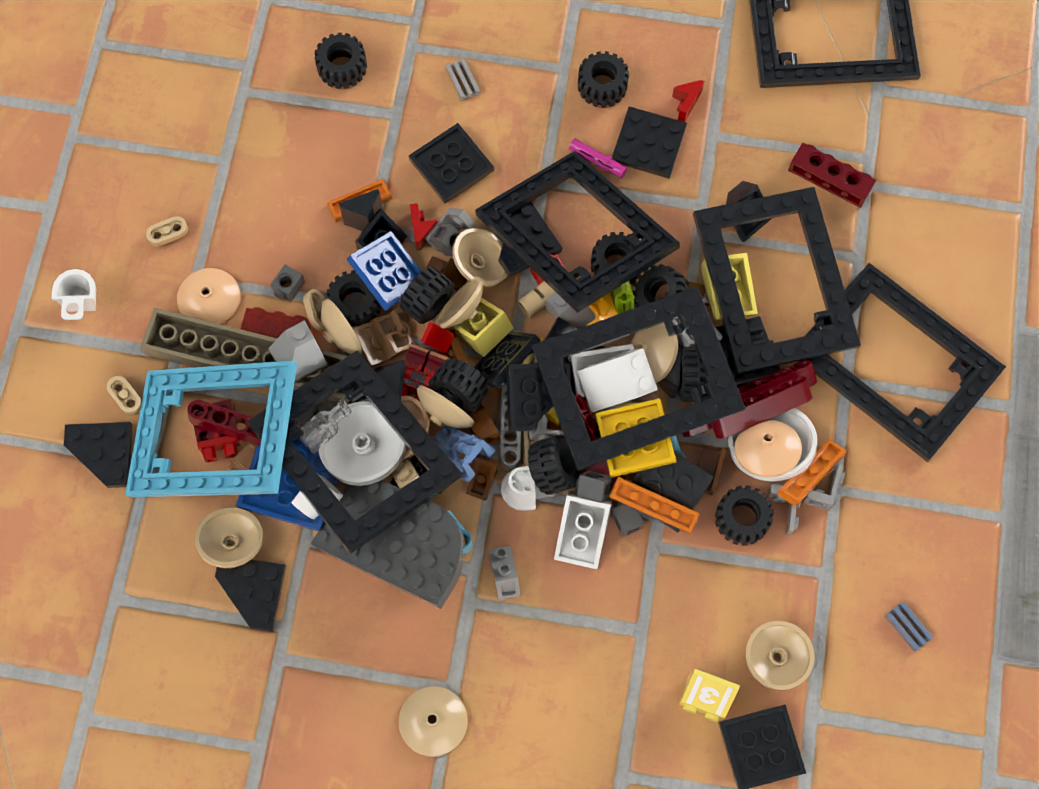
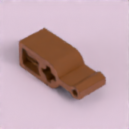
(483, 426)

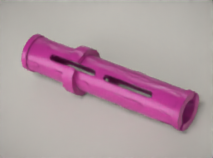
(598, 158)

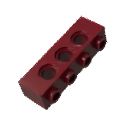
(836, 184)

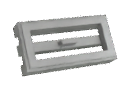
(456, 65)

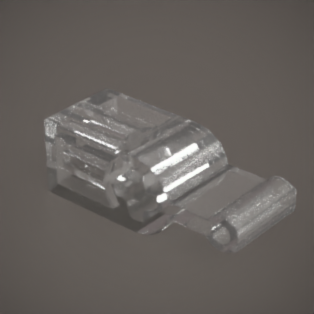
(317, 433)

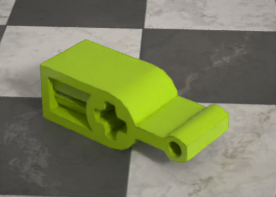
(621, 296)

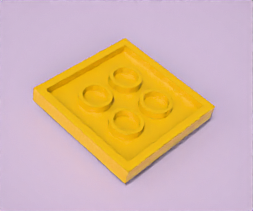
(643, 458)

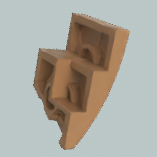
(384, 337)

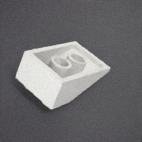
(593, 357)
(617, 380)
(582, 531)

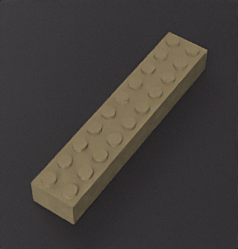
(208, 344)

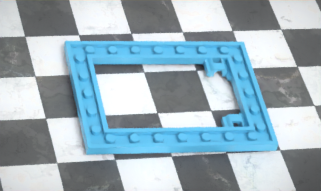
(157, 396)

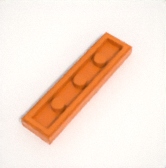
(801, 485)
(654, 505)

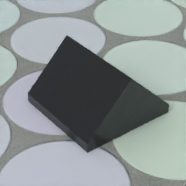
(360, 209)
(378, 227)

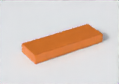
(385, 195)

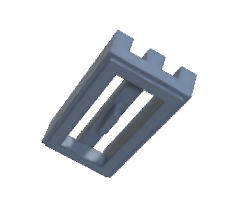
(927, 636)

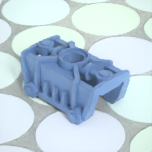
(465, 445)

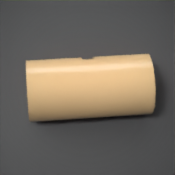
(535, 299)

